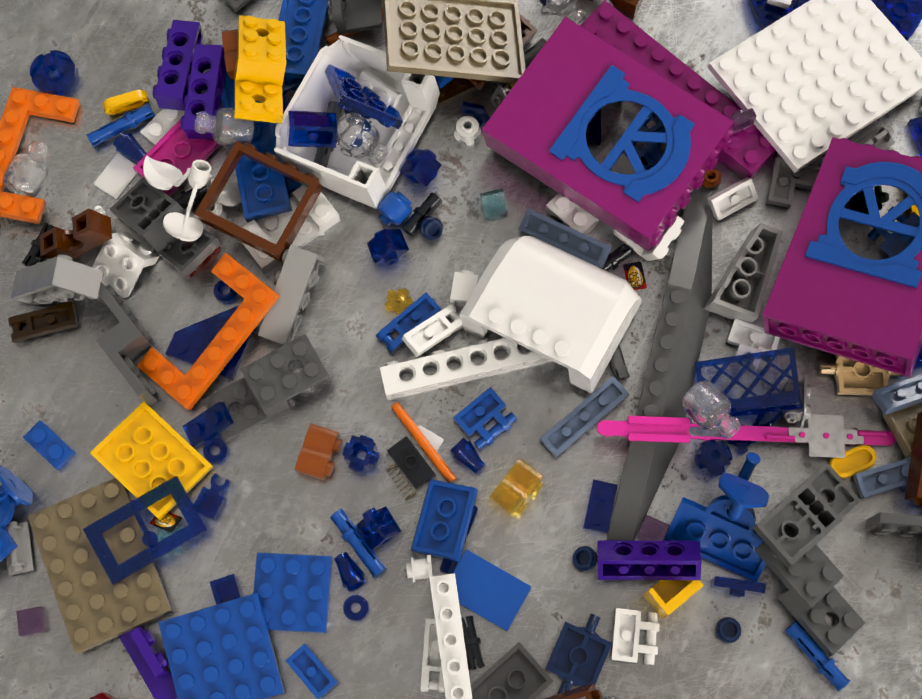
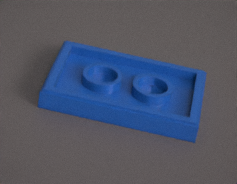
(444, 520)
(489, 590)

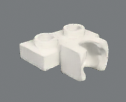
(750, 340)

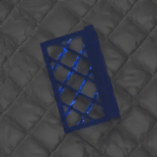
(757, 404)

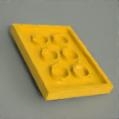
(147, 453)

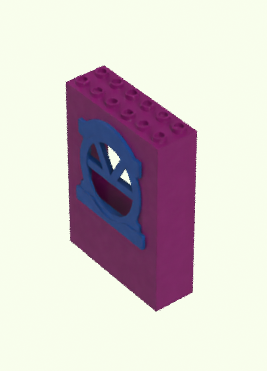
(546, 123)
(841, 299)

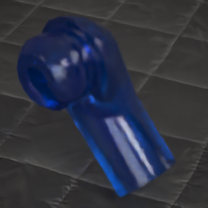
(477, 111)

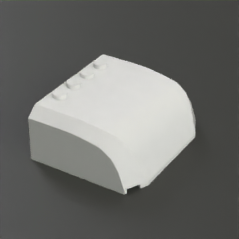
(350, 175)
(552, 307)

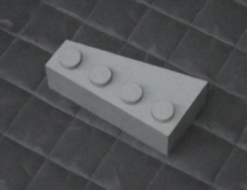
(747, 277)
(56, 281)
(292, 285)

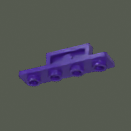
(149, 662)

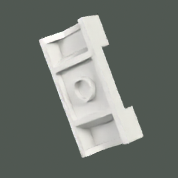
(575, 216)
(271, 228)

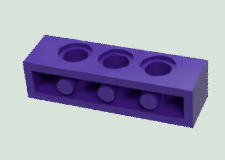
(203, 58)
(176, 64)
(649, 560)

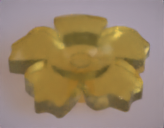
(399, 301)

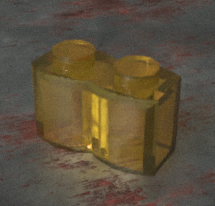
(517, 487)

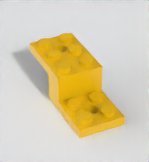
(259, 69)

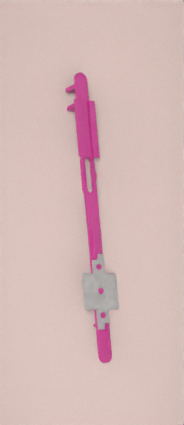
(824, 433)

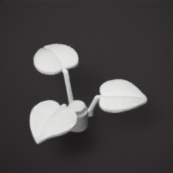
(164, 176)

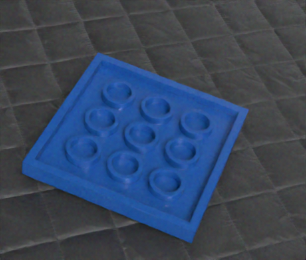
(222, 652)

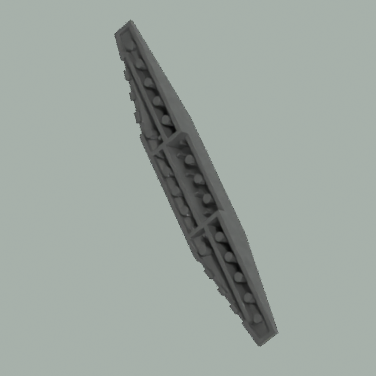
(670, 364)

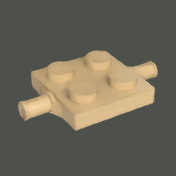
(856, 377)

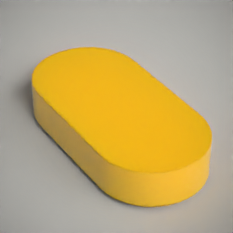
(124, 102)
(855, 461)

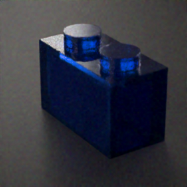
(312, 129)

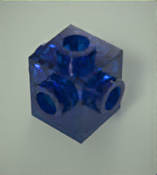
(420, 167)
(387, 246)
(355, 447)
(709, 465)
(378, 527)

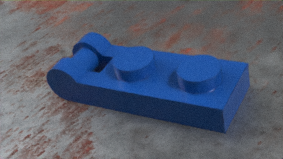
(411, 317)

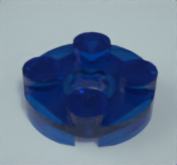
(49, 62)

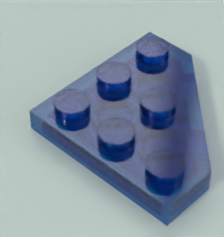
(364, 101)
(193, 340)

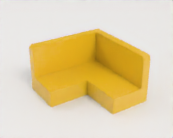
(670, 594)

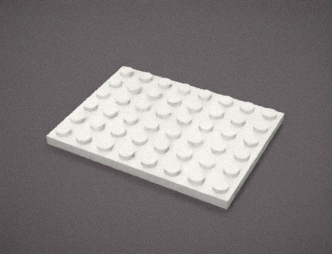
(820, 75)

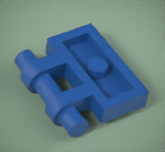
(895, 242)
(480, 412)

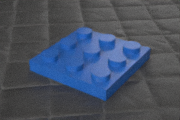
(294, 591)

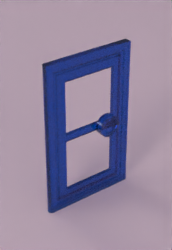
(156, 550)

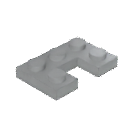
(785, 180)

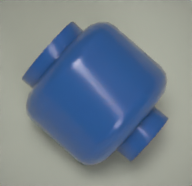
(394, 208)

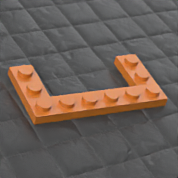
(12, 126)
(191, 386)

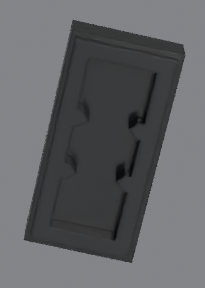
(411, 463)

